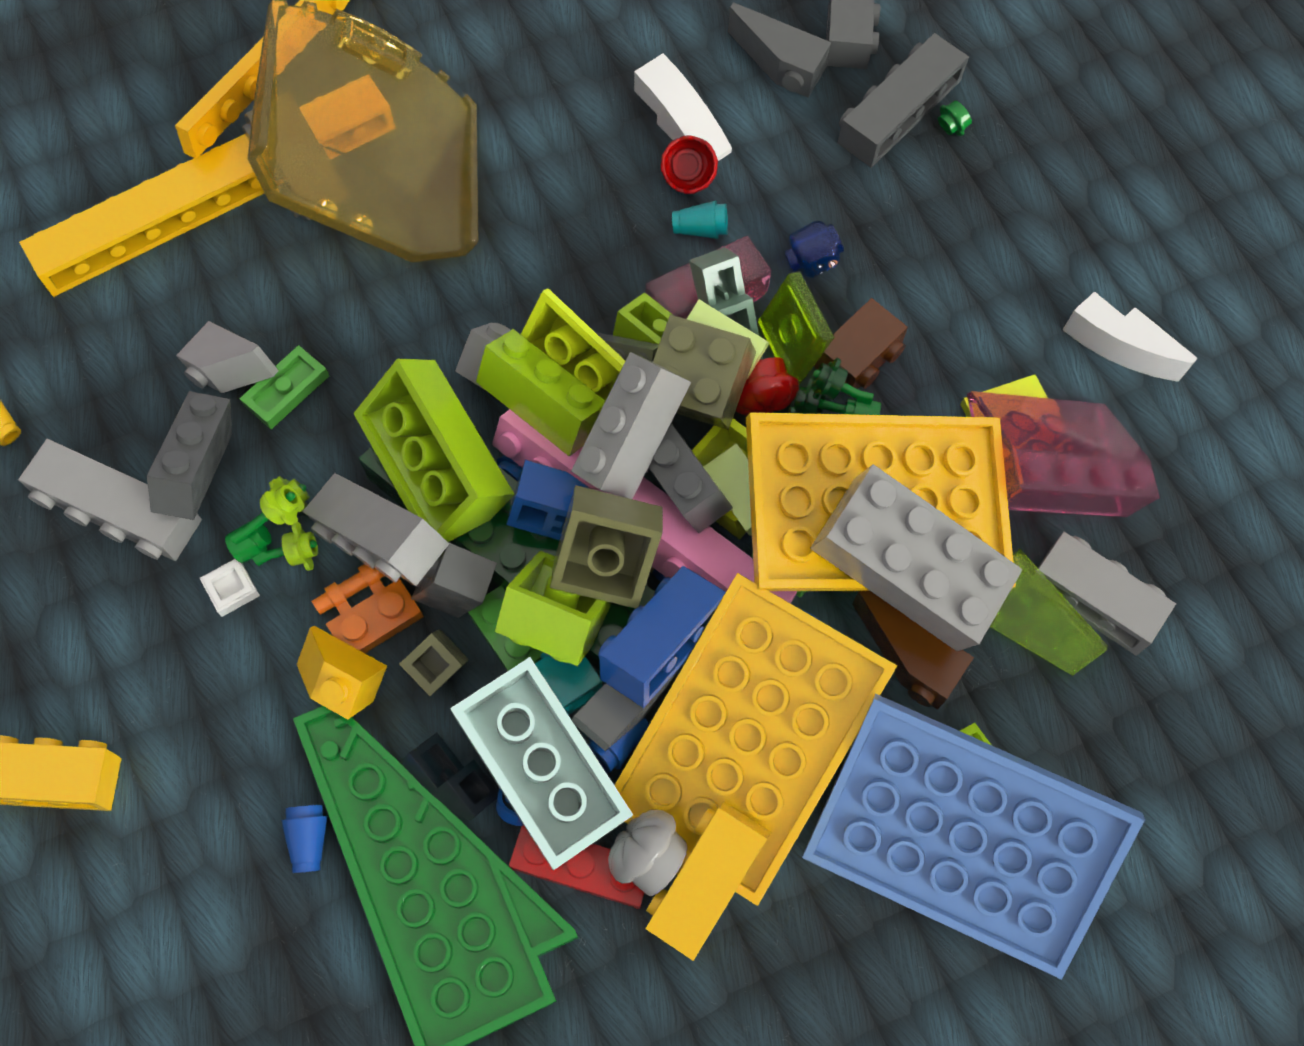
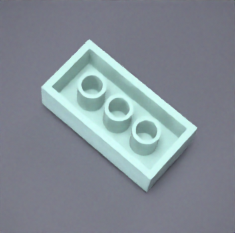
(541, 763)

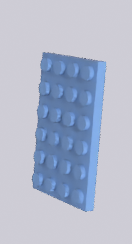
(972, 836)

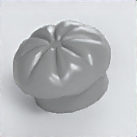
(648, 852)

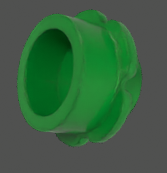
(954, 118)

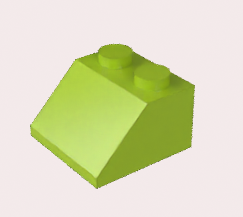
(548, 617)

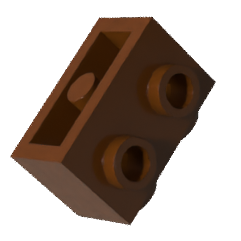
(866, 344)

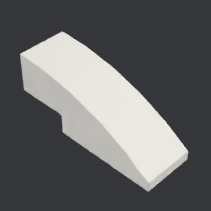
(677, 104)
(1128, 339)

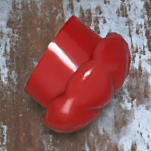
(768, 388)

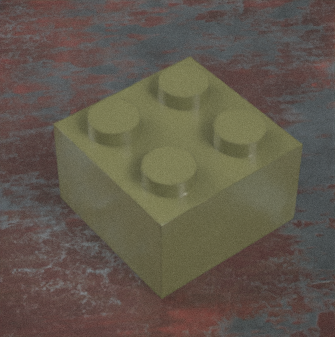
(712, 362)
(607, 547)

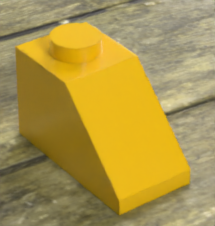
(338, 673)

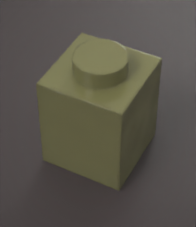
(434, 662)

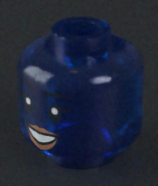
(814, 249)

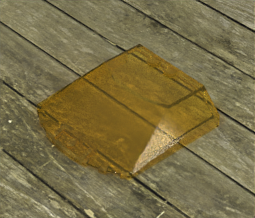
(363, 135)

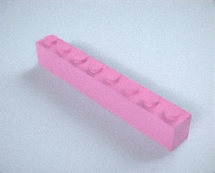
(680, 544)

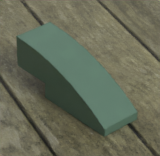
(721, 286)

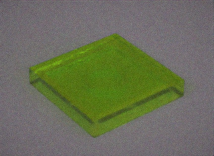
(795, 326)

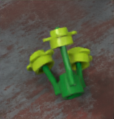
(279, 506)

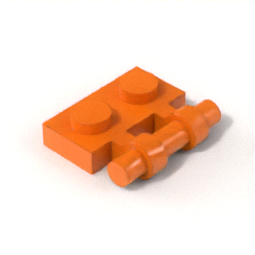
(374, 618)

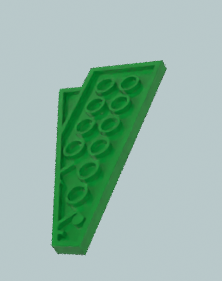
(442, 906)

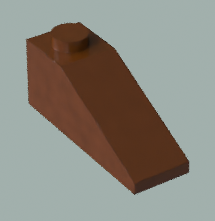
(922, 660)

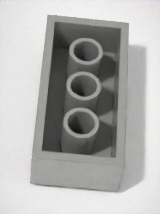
(917, 559)

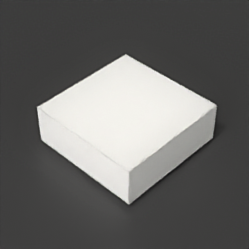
(229, 587)

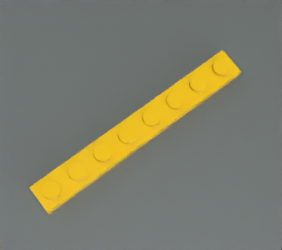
(230, 96)

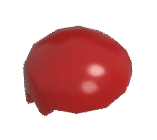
(689, 164)

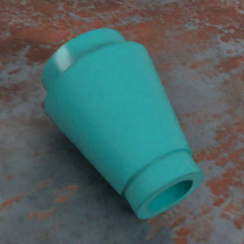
(701, 220)

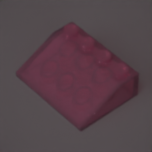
(1067, 456)

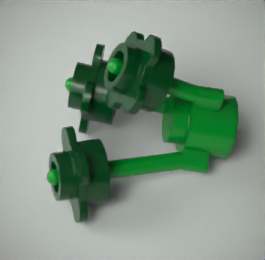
(827, 383)

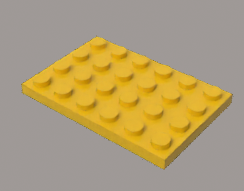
(809, 461)
(755, 723)

